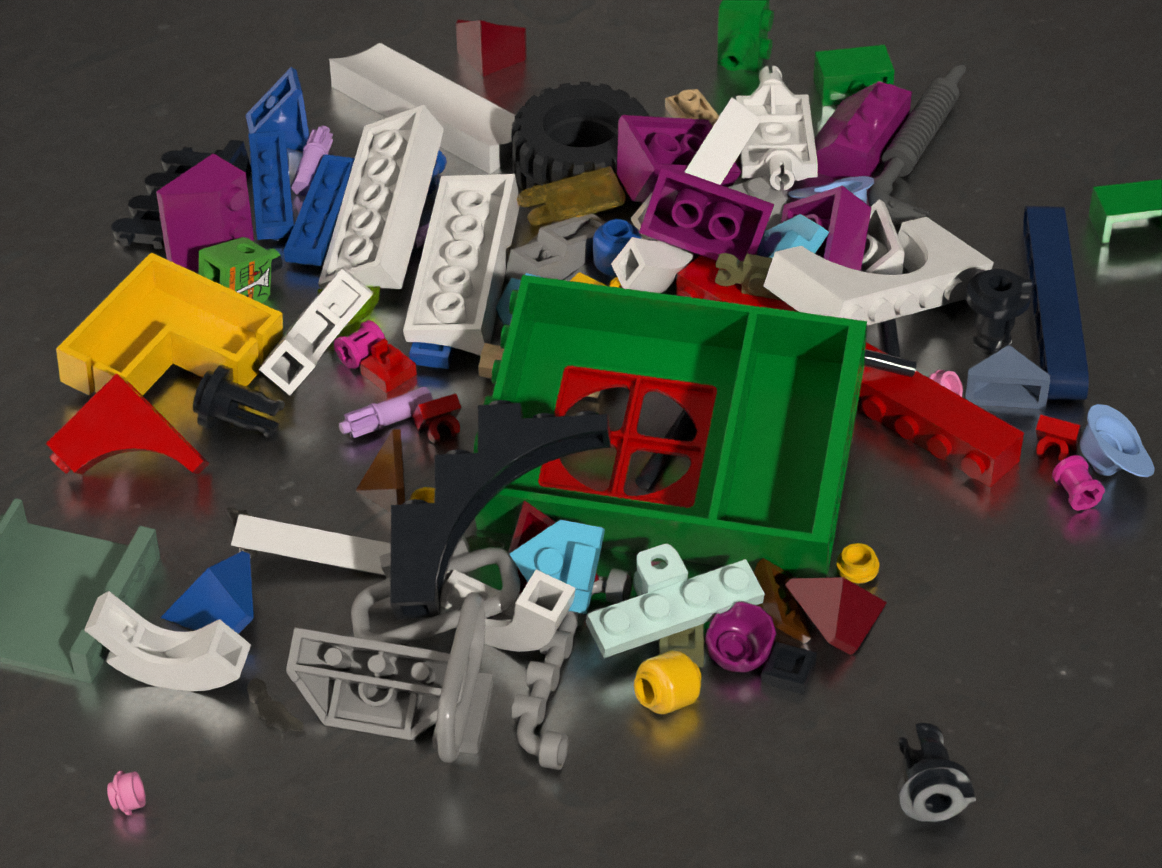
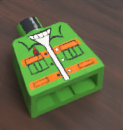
(241, 267)

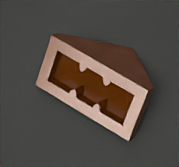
(385, 476)
(780, 603)

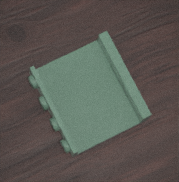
(52, 587)

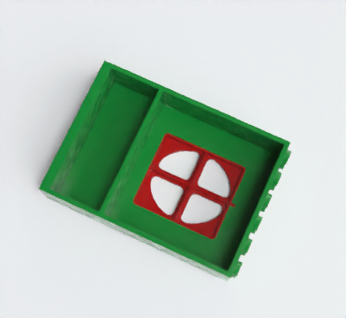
(760, 383)

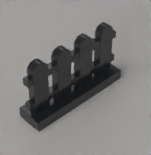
(146, 207)

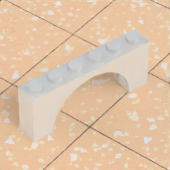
(937, 276)

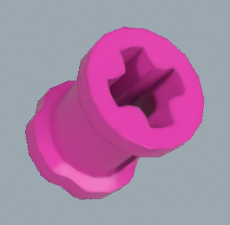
(358, 344)
(1074, 477)

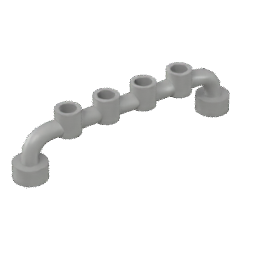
(545, 676)

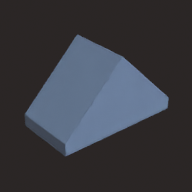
(1008, 381)

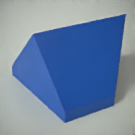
(282, 110)
(219, 593)

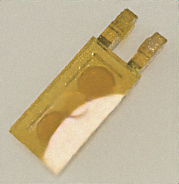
(573, 197)

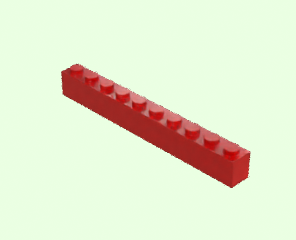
(910, 406)

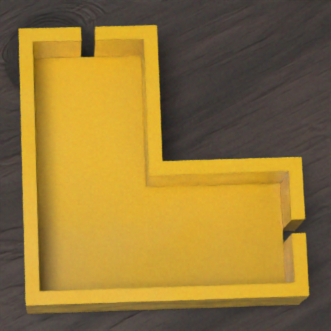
(166, 319)

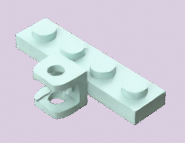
(670, 601)

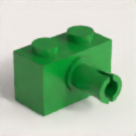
(744, 34)

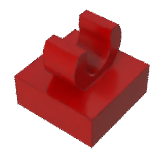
(387, 366)
(436, 413)
(1057, 433)

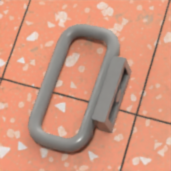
(462, 561)
(462, 725)

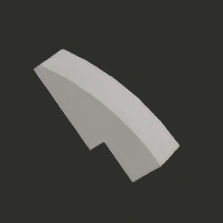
(558, 249)

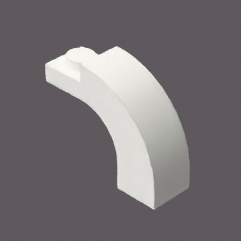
(648, 262)
(315, 330)
(528, 621)
(167, 657)

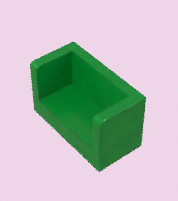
(850, 70)
(1124, 203)

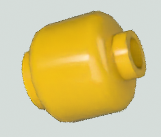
(667, 682)

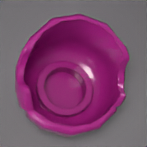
(740, 637)

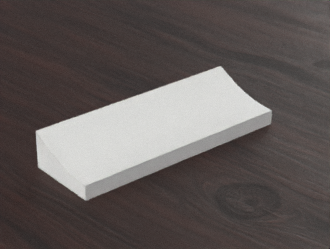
(393, 84)
(384, 199)
(464, 262)

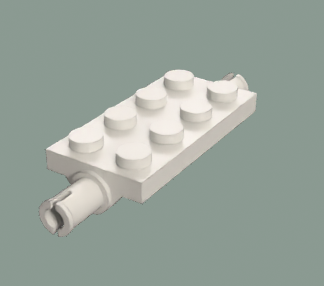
(784, 137)

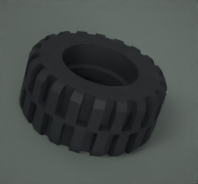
(569, 133)

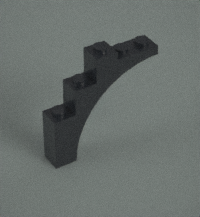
(508, 447)

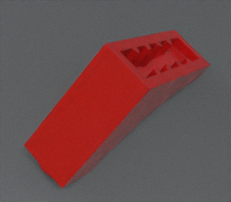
(116, 423)

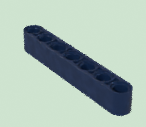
(1055, 302)

